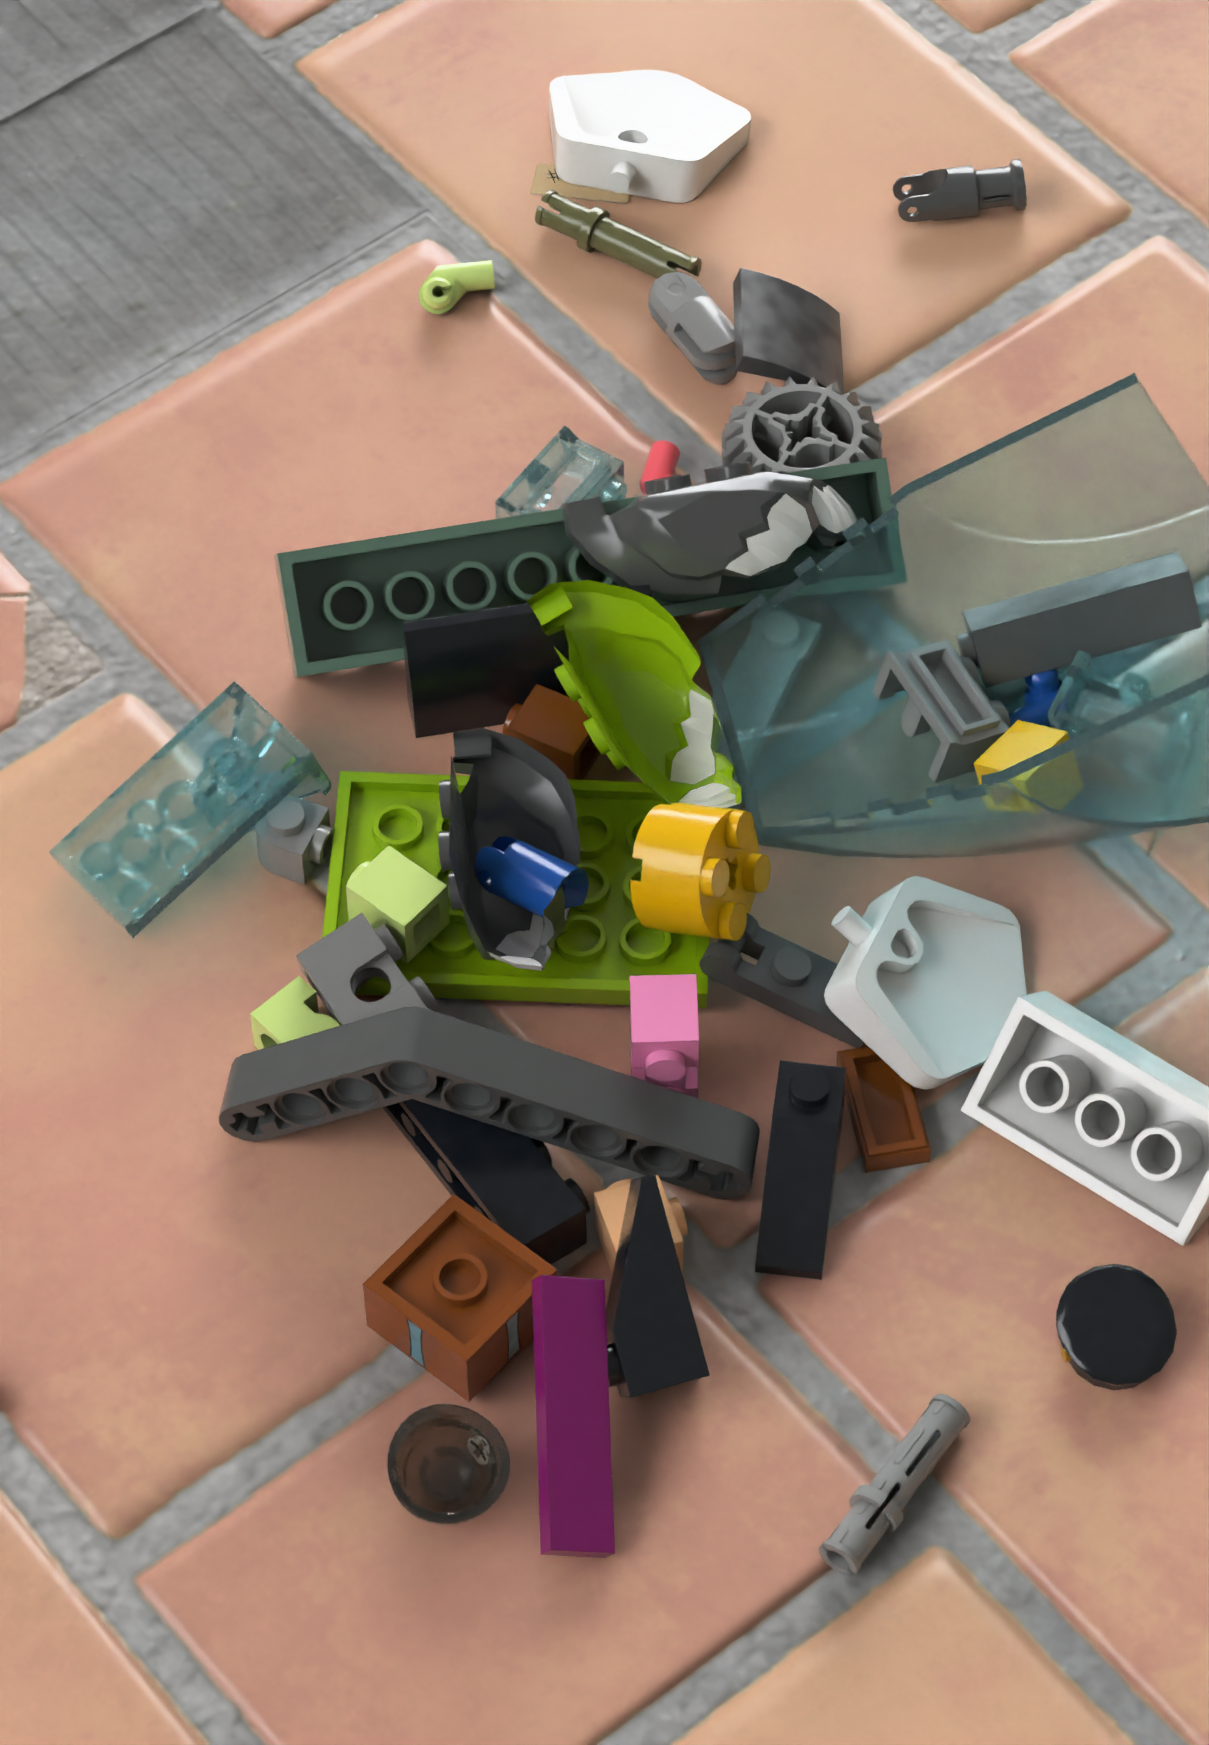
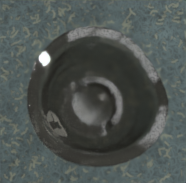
(447, 1464)

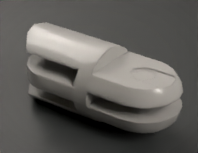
(695, 325)

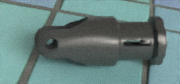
(960, 192)

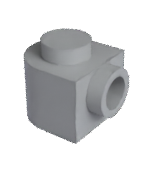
(294, 838)

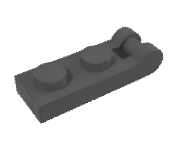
(783, 978)

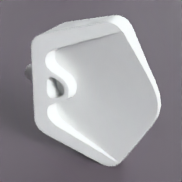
(643, 133)
(928, 978)

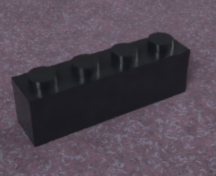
(499, 1176)

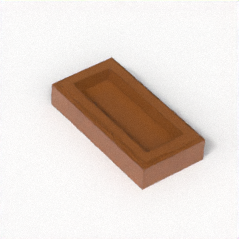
(883, 1112)

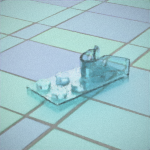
(187, 808)

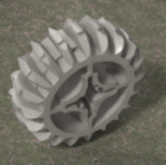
(800, 429)

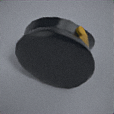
(1115, 1326)

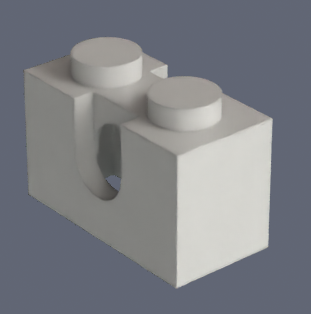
(350, 958)

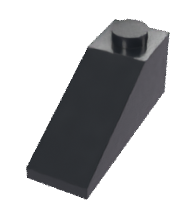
(800, 1169)
(648, 1307)

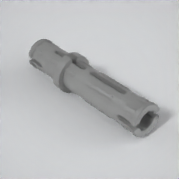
(879, 1505)

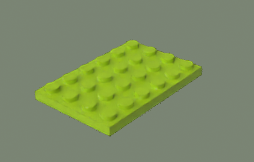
(601, 937)

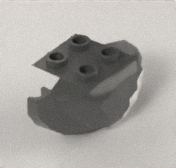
(692, 534)
(515, 796)

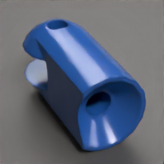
(528, 875)

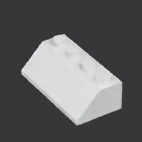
(1099, 1112)

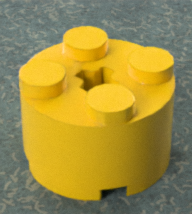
(698, 870)

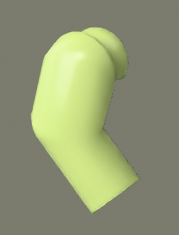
(452, 281)

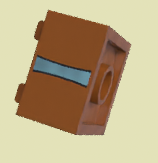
(456, 1297)

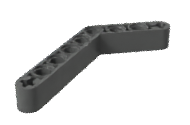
(496, 1082)

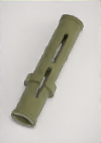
(598, 232)

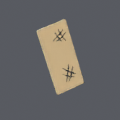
(547, 179)

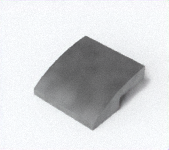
(785, 331)

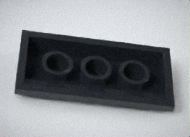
(478, 665)

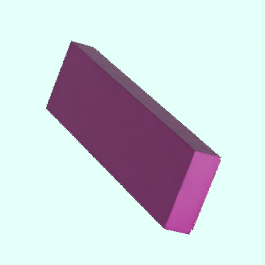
(573, 1417)

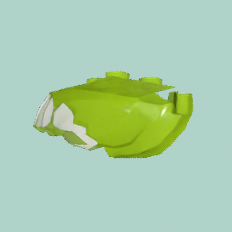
(635, 685)

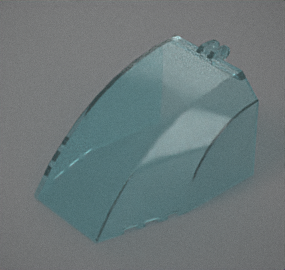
(1025, 513)

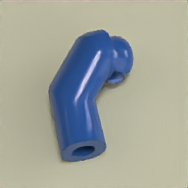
(1038, 698)

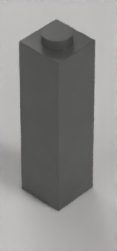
(1085, 614)

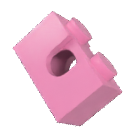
(665, 1031)

